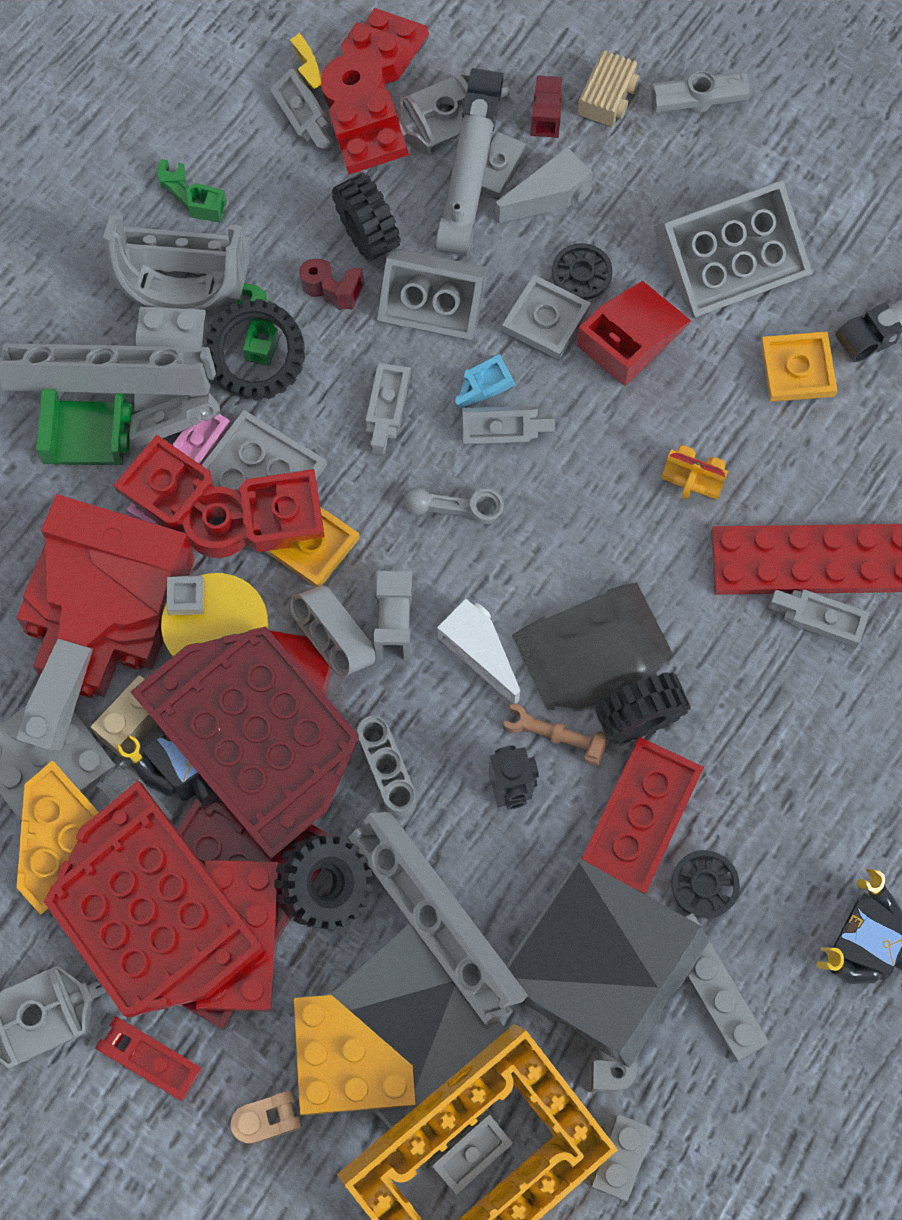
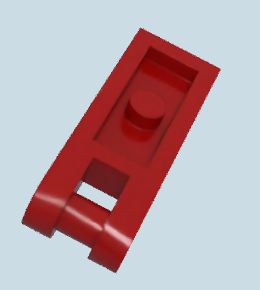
(150, 1059)

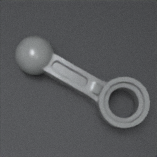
(420, 501)

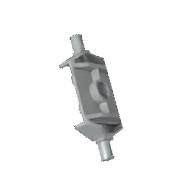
(424, 124)
(64, 1014)

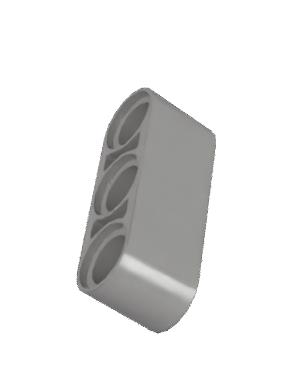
(332, 630)
(382, 751)

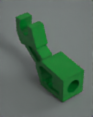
(176, 184)
(256, 349)

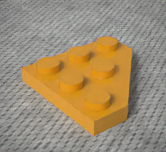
(49, 828)
(345, 1062)

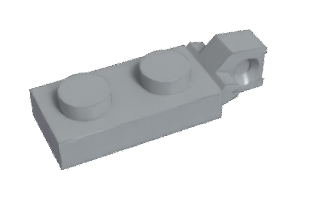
(302, 109)
(386, 405)
(172, 417)
(504, 424)
(821, 615)

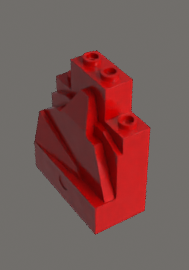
(102, 588)

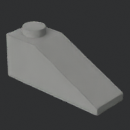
(547, 189)
(55, 697)

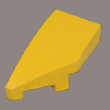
(309, 70)

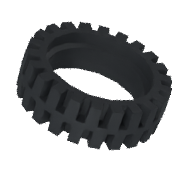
(253, 310)

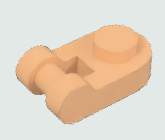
(251, 1121)

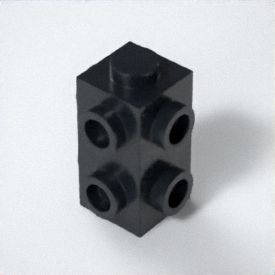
(512, 776)

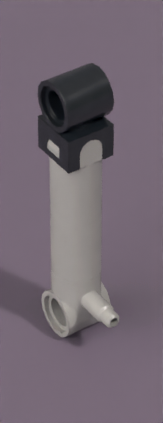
(470, 160)
(873, 332)

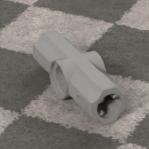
(713, 88)

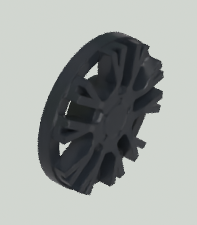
(705, 884)

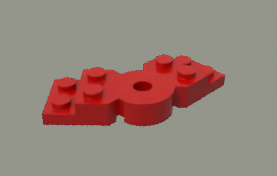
(357, 83)
(182, 497)

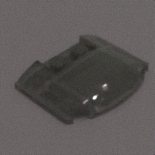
(593, 648)

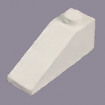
(476, 642)

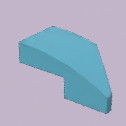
(484, 382)

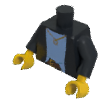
(168, 771)
(870, 938)

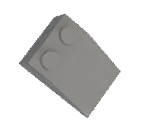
(168, 328)

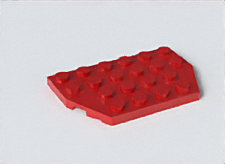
(147, 910)

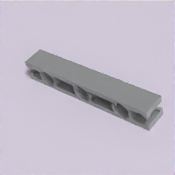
(107, 369)
(452, 934)

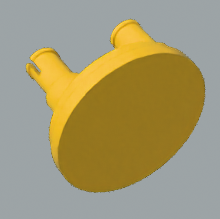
(229, 609)

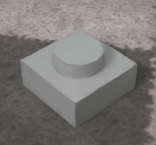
(185, 595)

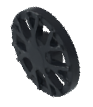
(582, 270)

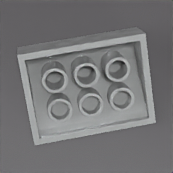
(734, 248)

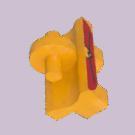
(693, 474)

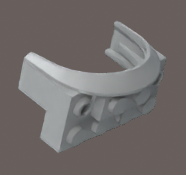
(142, 250)

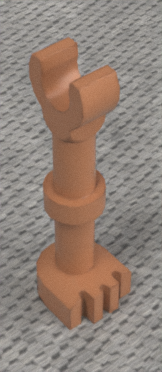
(558, 733)

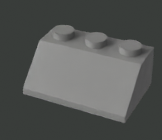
(432, 293)

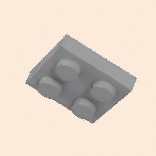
(546, 317)

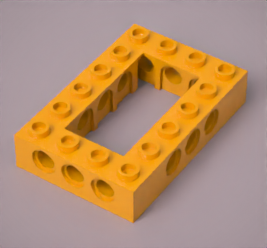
(531, 1188)

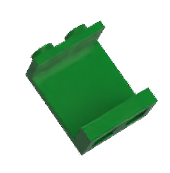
(83, 430)

